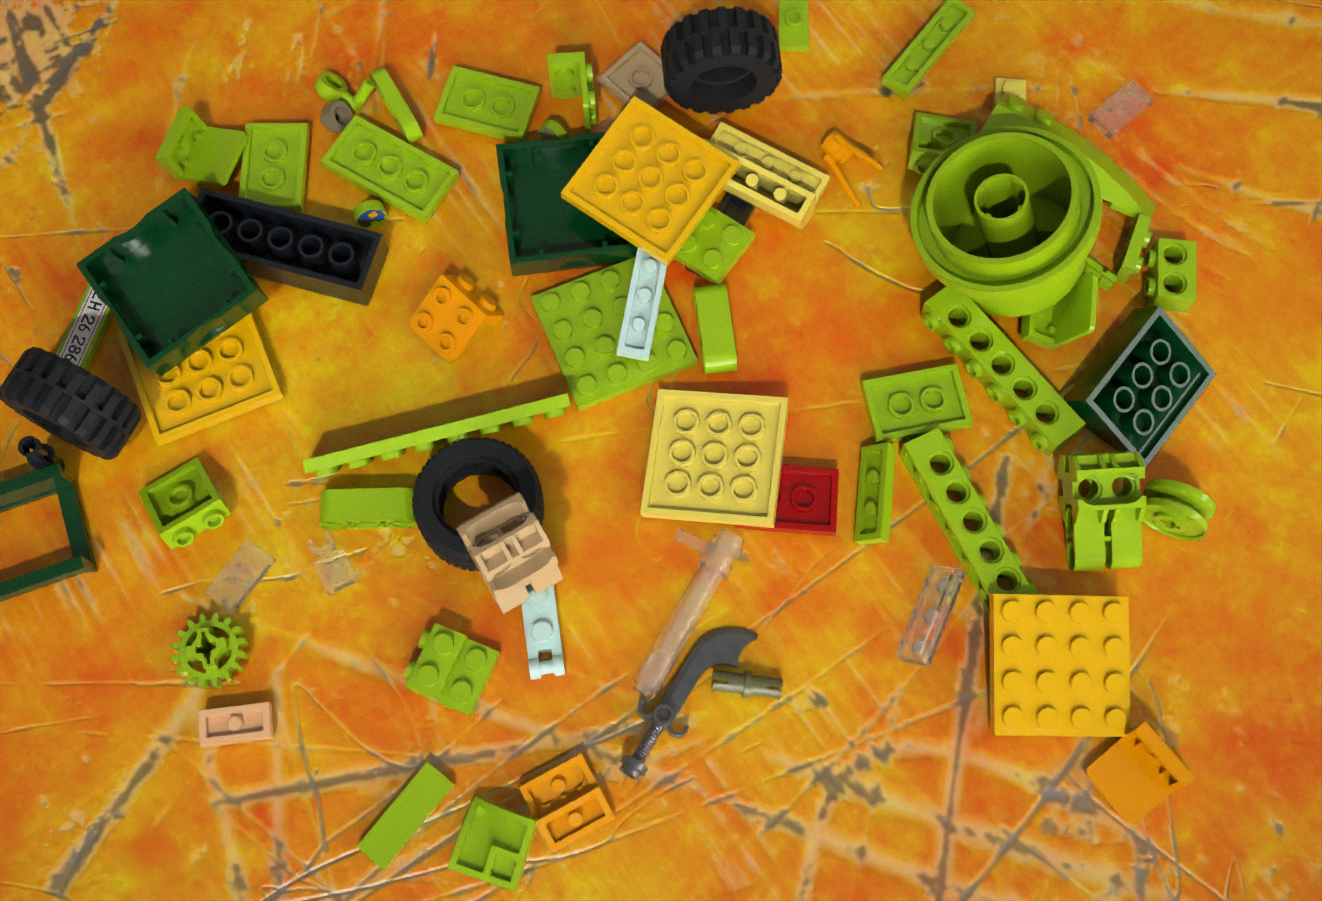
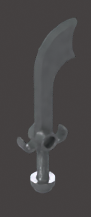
(714, 649)

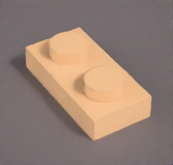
(235, 724)

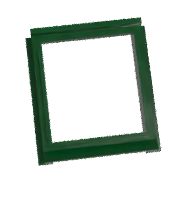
(37, 486)

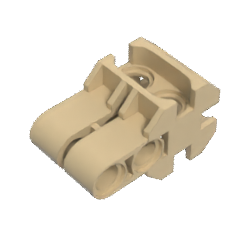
(510, 551)

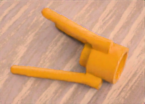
(840, 149)

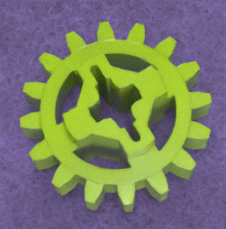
(204, 636)

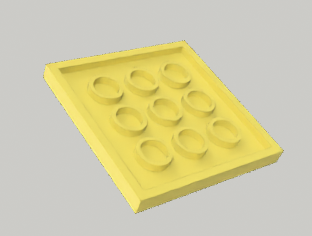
(715, 458)

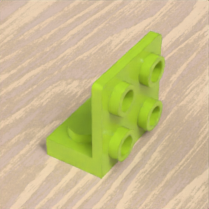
(571, 78)

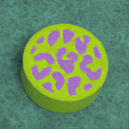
(552, 131)

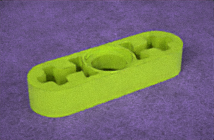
(396, 105)

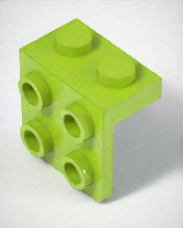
(199, 151)
(1065, 320)

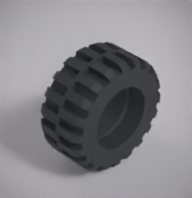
(721, 60)
(70, 403)

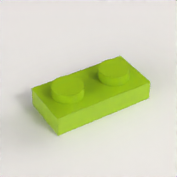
(1137, 238)

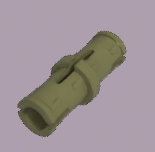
(747, 684)

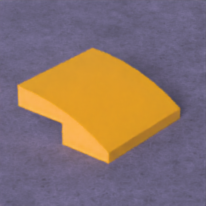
(566, 802)

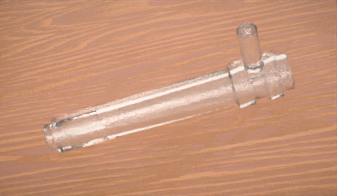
(713, 568)

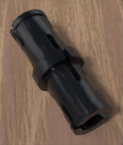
(41, 453)

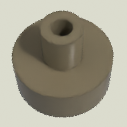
(336, 116)

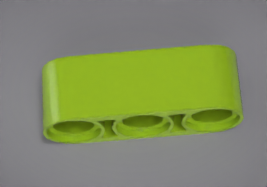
(715, 329)
(366, 508)

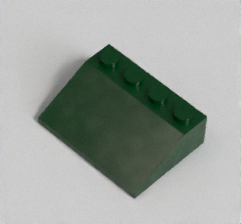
(1140, 384)

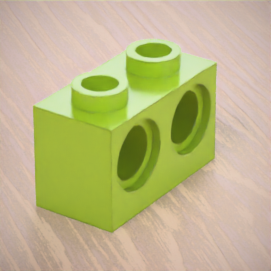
(1178, 276)

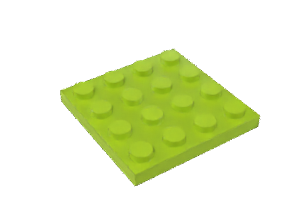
(584, 333)

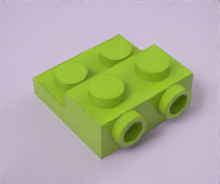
(933, 136)
(184, 504)
(451, 669)

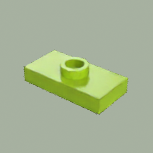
(793, 25)

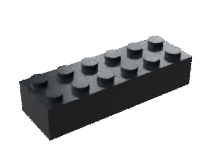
(299, 247)

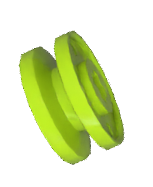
(1177, 509)

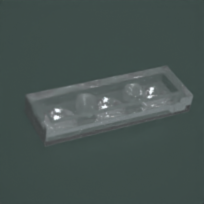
(930, 615)

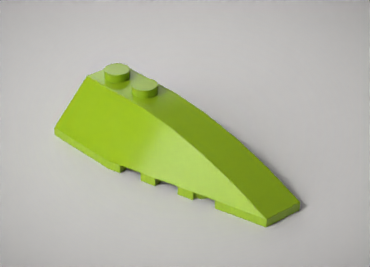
(1115, 185)

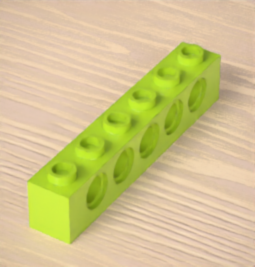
(1019, 372)
(949, 515)

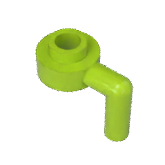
(333, 88)

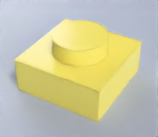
(1008, 86)

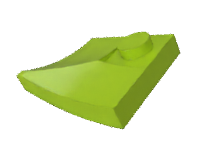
(493, 844)

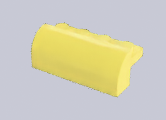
(770, 177)

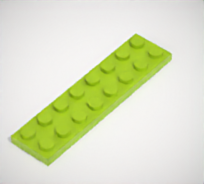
(425, 438)

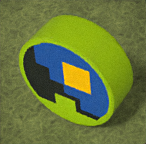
(369, 214)

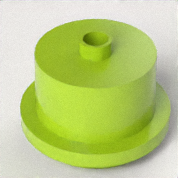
(1008, 218)

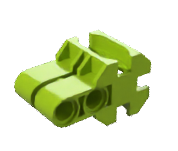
(1102, 526)

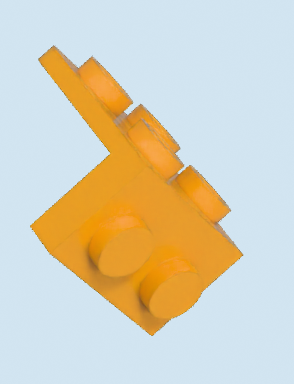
(453, 315)
(1139, 772)

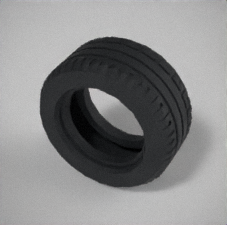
(455, 464)

